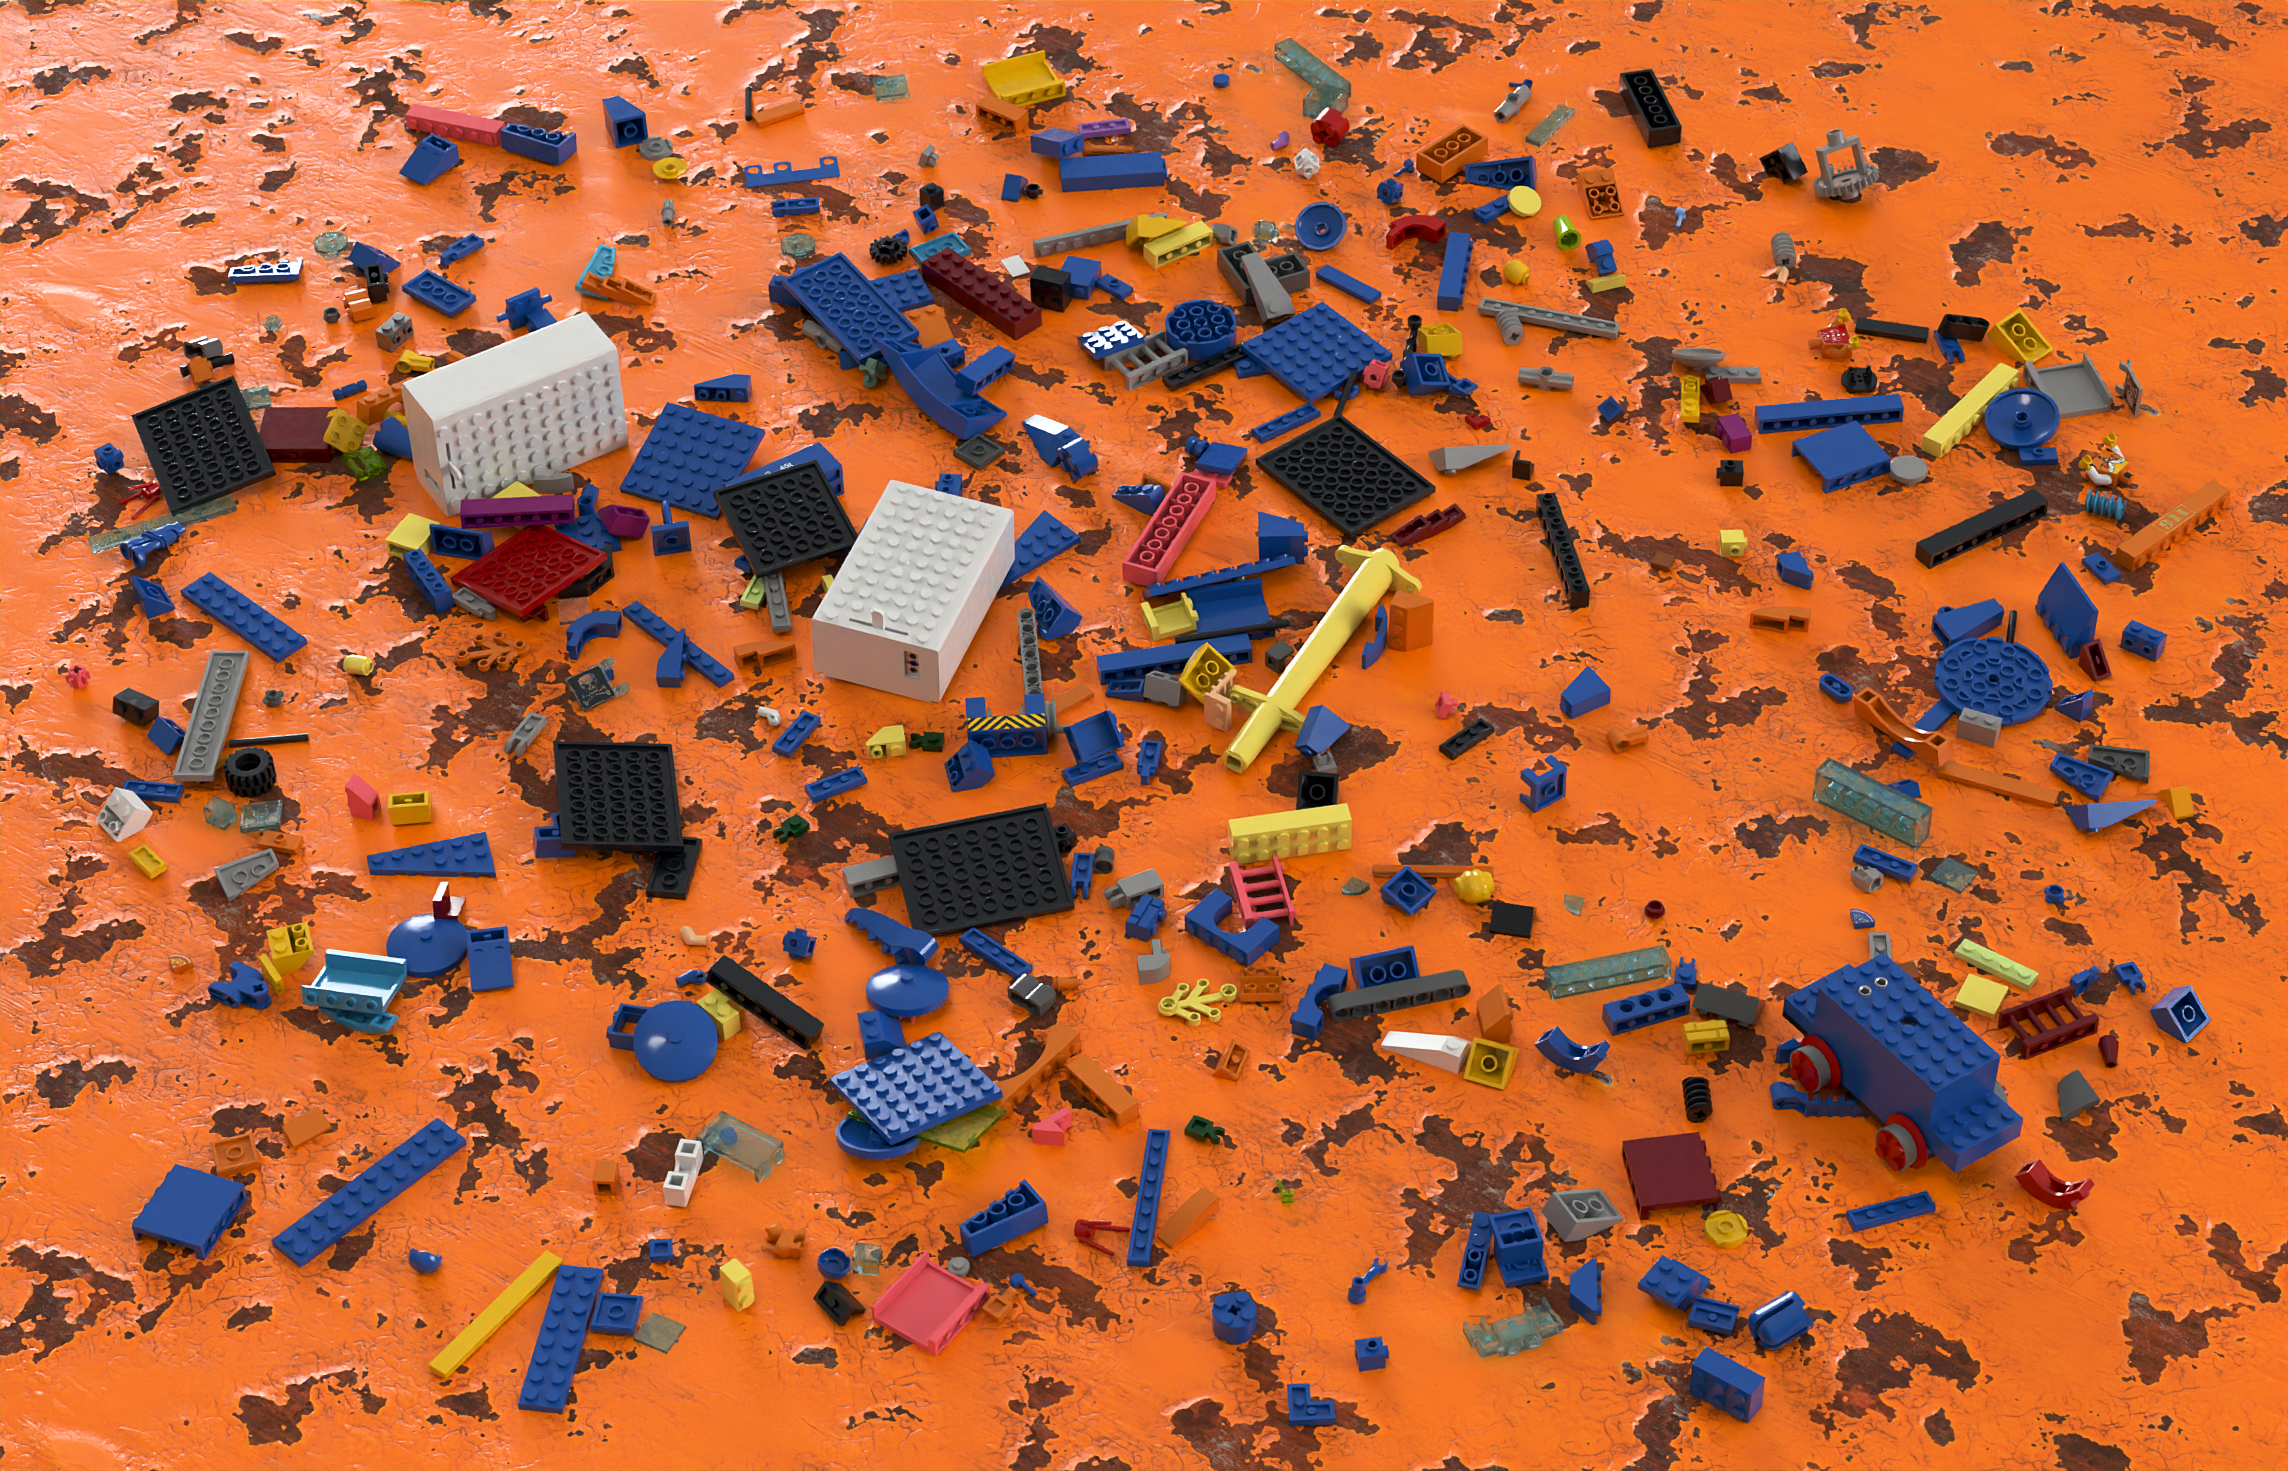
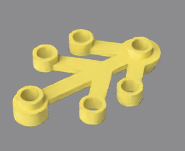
(1172, 1006)

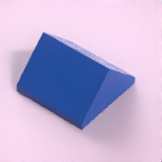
(151, 597)

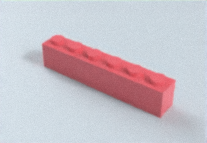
(454, 124)

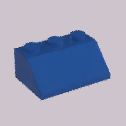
(460, 542)
(1384, 967)

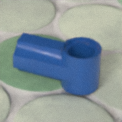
(588, 500)

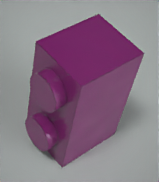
(1733, 433)

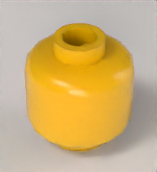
(1516, 272)

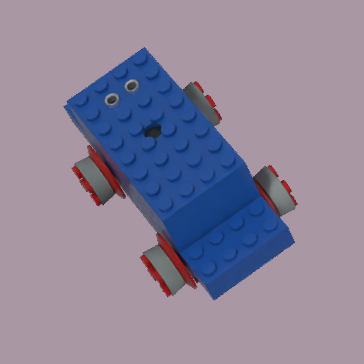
(1902, 1064)

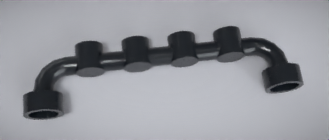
(1414, 322)

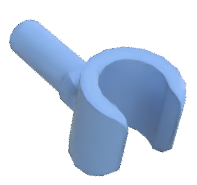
(1680, 213)

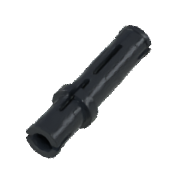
(216, 362)

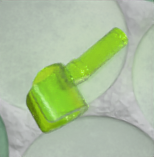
(1286, 1195)

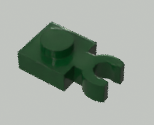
(929, 742)
(791, 827)
(1202, 1128)

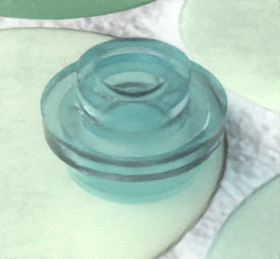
(272, 323)

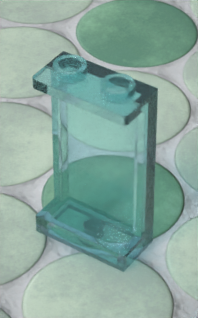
(742, 1145)

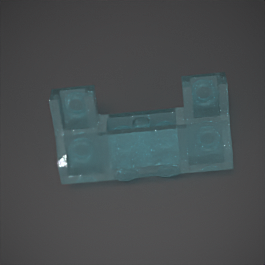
(1514, 1333)

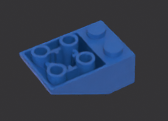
(430, 159)
(489, 958)

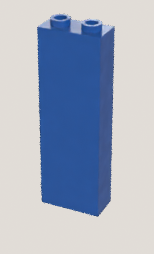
(1112, 172)

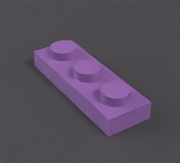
(1104, 128)

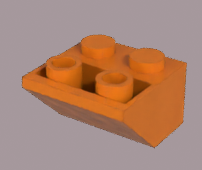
(1495, 1015)

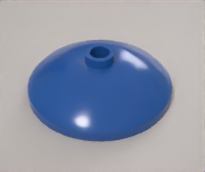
(1320, 217)

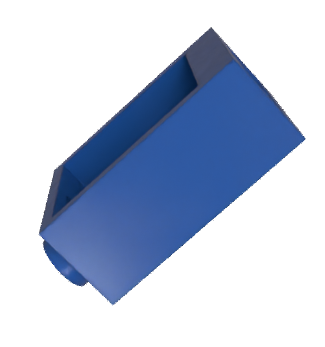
(625, 1014)

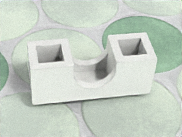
(681, 1181)

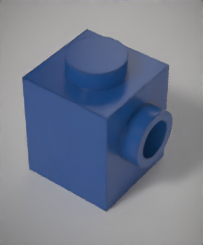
(925, 219)
(1371, 1354)

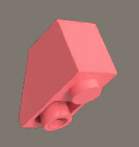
(362, 798)

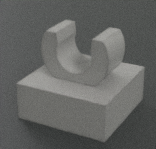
(928, 156)
(1324, 763)

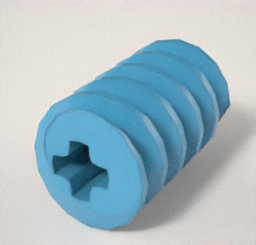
(2105, 505)

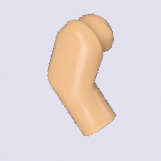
(1783, 275)
(691, 938)

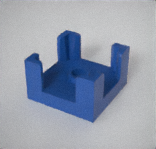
(1546, 787)

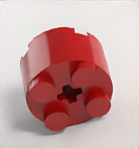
(1329, 127)

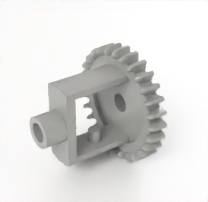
(1845, 182)

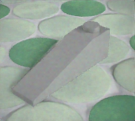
(1268, 292)
(1455, 458)

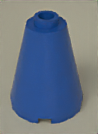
(393, 438)

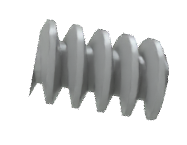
(1783, 250)
(1509, 326)

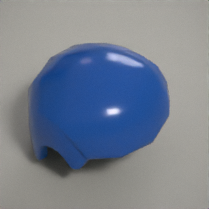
(424, 1261)
(833, 1264)

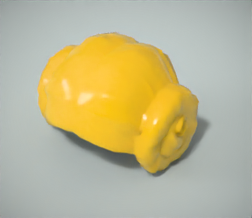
(1474, 886)

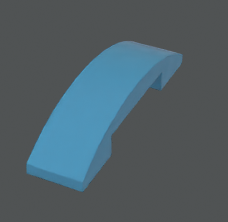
(362, 1021)

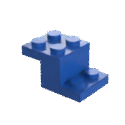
(1518, 1247)
(1673, 1283)

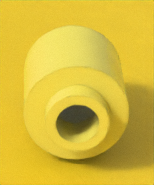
(358, 665)

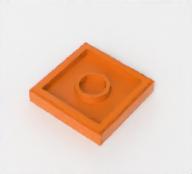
(235, 1154)

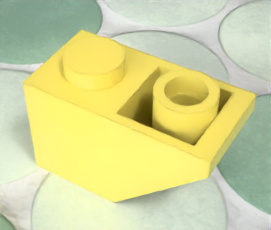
(887, 743)

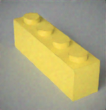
(1178, 244)

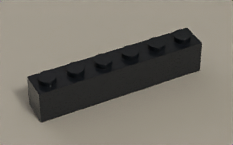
(764, 1002)

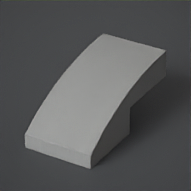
(551, 485)

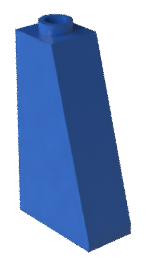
(1967, 622)

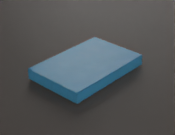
(929, 248)

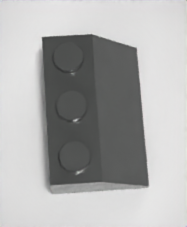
(1728, 1004)

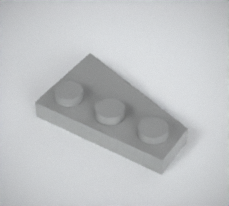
(244, 873)

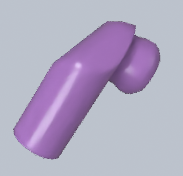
(1281, 142)

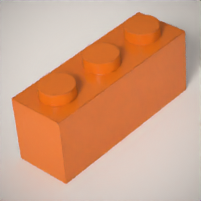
(1002, 114)

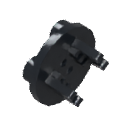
(1859, 380)

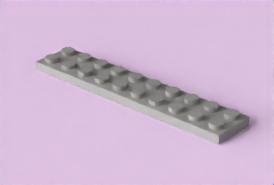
(211, 716)

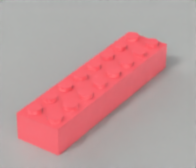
(1169, 530)

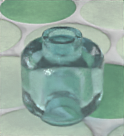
(1265, 231)

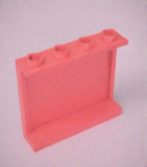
(929, 1305)

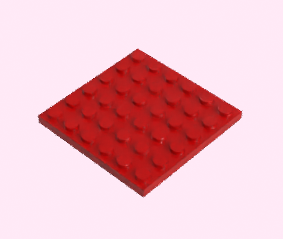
(529, 569)

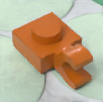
(1000, 1306)

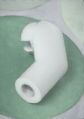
(771, 714)

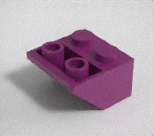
(624, 520)

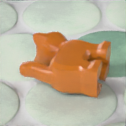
(788, 1241)

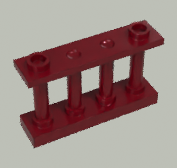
(2048, 1039)

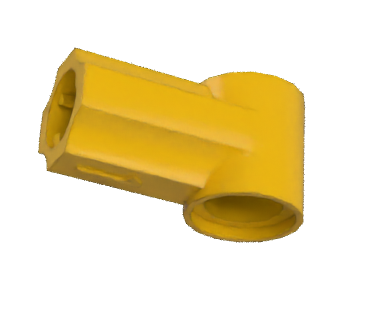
(410, 361)

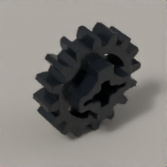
(888, 250)

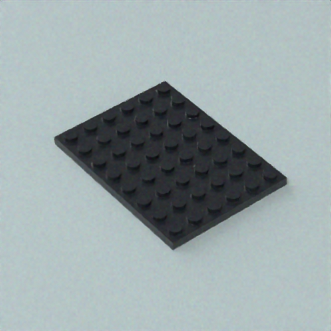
(203, 445)
(1345, 476)
(617, 796)
(981, 871)

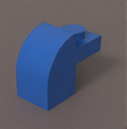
(1601, 254)

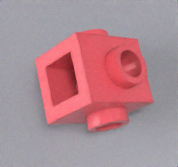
(1376, 374)

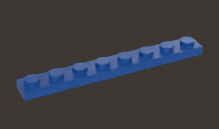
(665, 634)

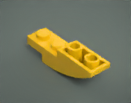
(1690, 399)

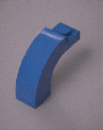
(592, 626)
(1569, 1055)

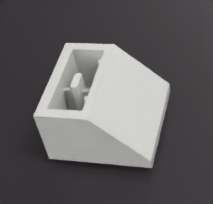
(123, 814)

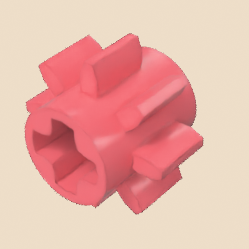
(77, 676)

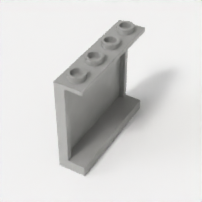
(2072, 386)

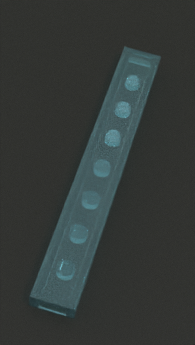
(184, 517)

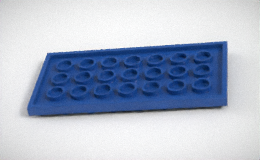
(849, 306)

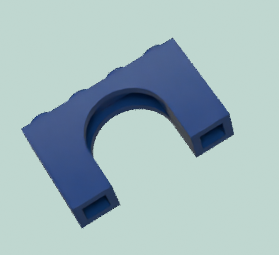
(1243, 946)

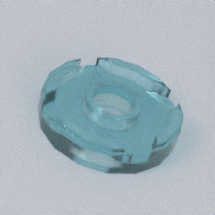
(337, 239)
(804, 241)

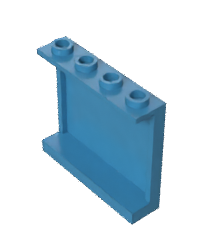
(356, 982)

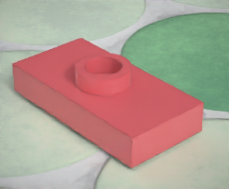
(1221, 480)

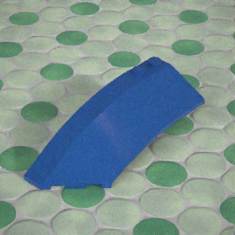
(932, 387)

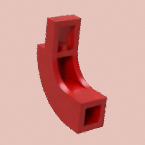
(1415, 226)
(2049, 1189)

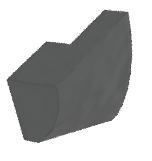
(2075, 1095)

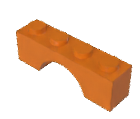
(374, 406)

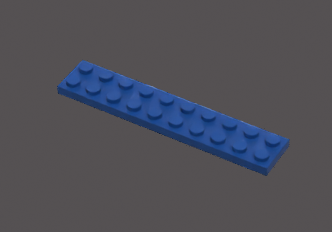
(368, 1192)

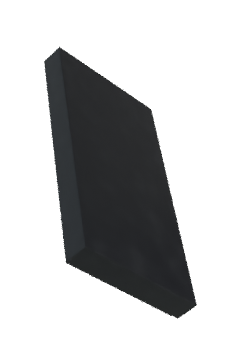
(674, 871)

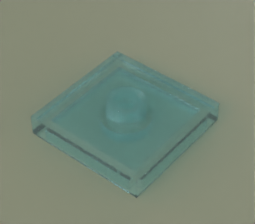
(891, 87)
(261, 816)

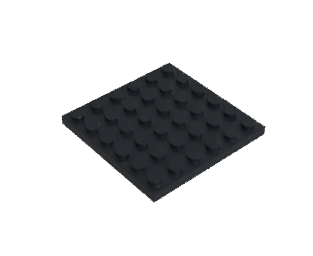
(786, 518)

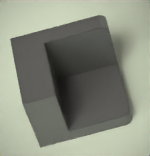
(1276, 654)

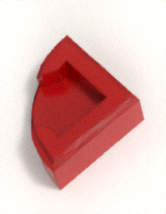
(1476, 421)

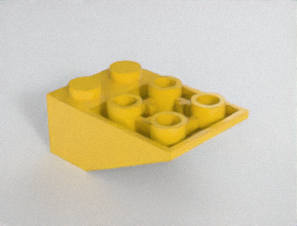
(1146, 229)

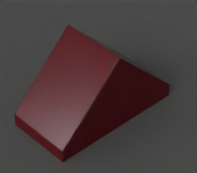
(2093, 660)

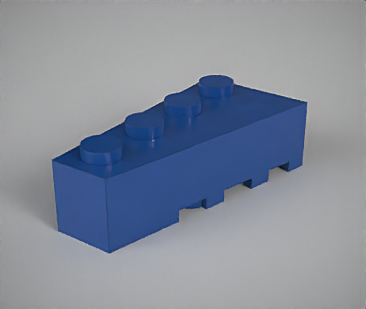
(538, 143)
(1004, 1220)

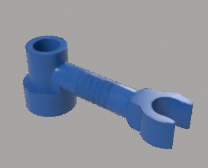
(1357, 1291)

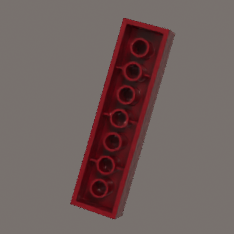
(981, 293)

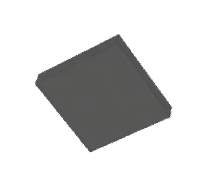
(978, 452)

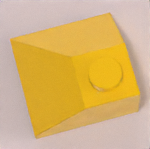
(1490, 1063)

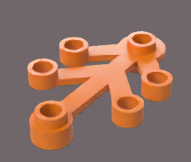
(494, 652)

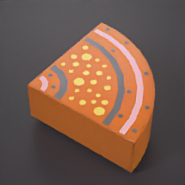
(180, 962)

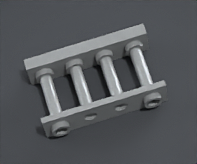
(1152, 371)

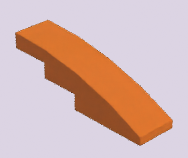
(622, 291)

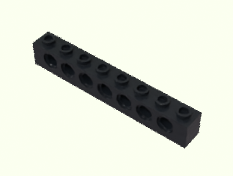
(1562, 551)

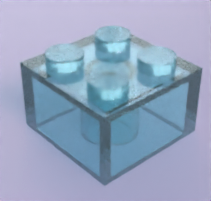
(1323, 97)

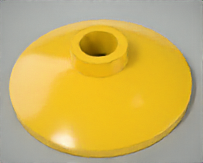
(670, 168)

